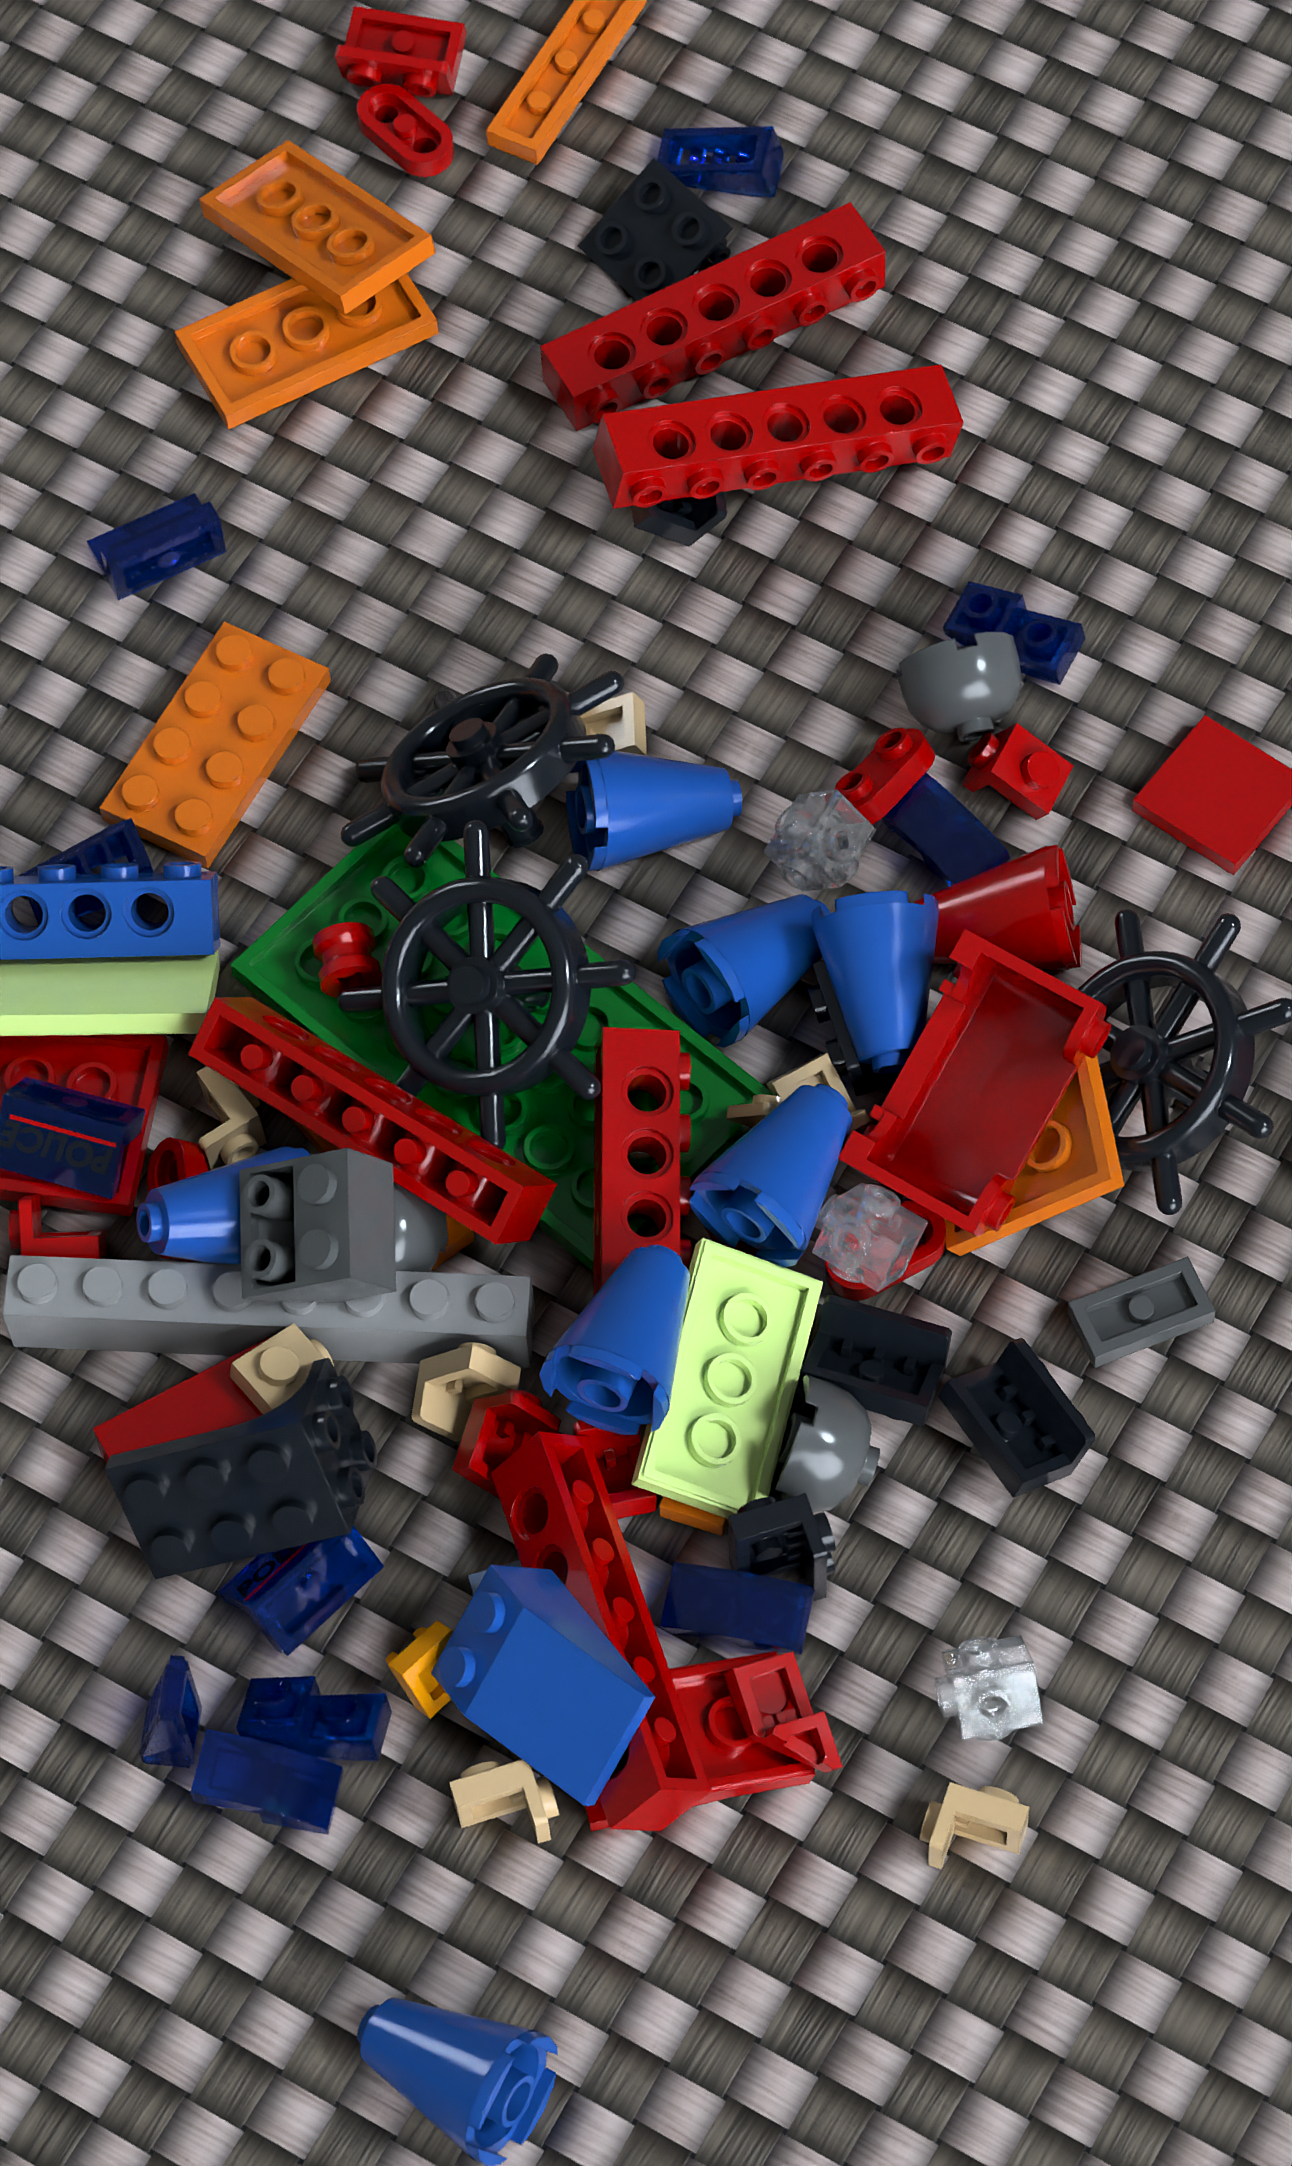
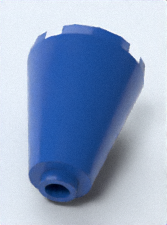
(646, 805)
(739, 965)
(880, 970)
(776, 1176)
(202, 1212)
(624, 1345)
(462, 2072)

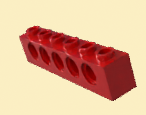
(732, 291)
(776, 436)
(652, 1063)
(373, 1116)
(568, 1525)

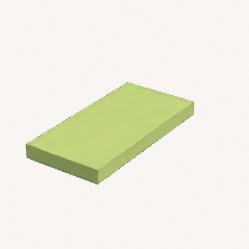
(107, 995)
(731, 1381)

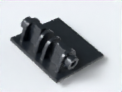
(656, 234)

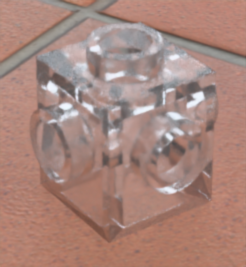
(819, 841)
(867, 1235)
(989, 1688)

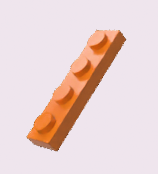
(560, 76)

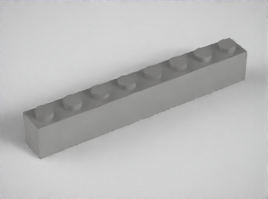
(203, 1311)

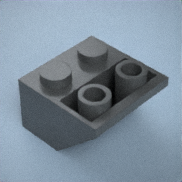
(318, 1228)

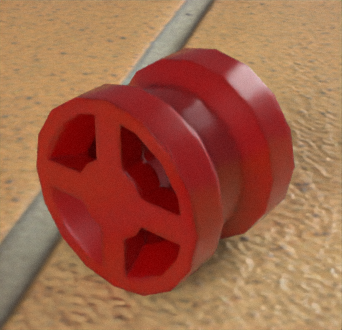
(346, 957)

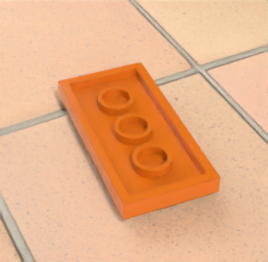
(317, 226)
(296, 343)
(216, 744)

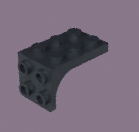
(250, 1484)

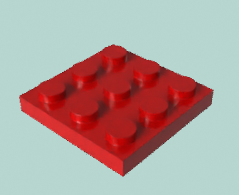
(106, 1066)

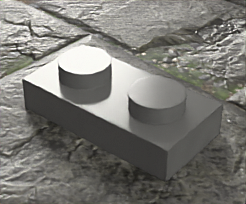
(1141, 1312)

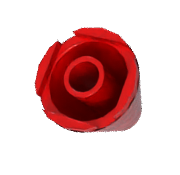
(1017, 907)

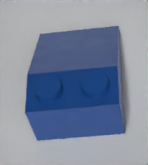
(543, 1679)

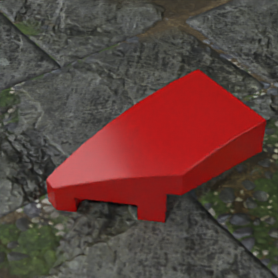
(779, 1713)

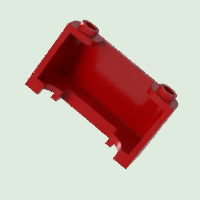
(979, 1086)

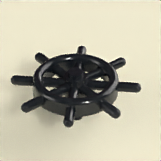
(484, 760)
(487, 984)
(1156, 1062)

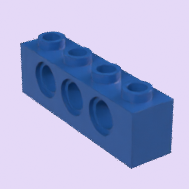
(189, 929)

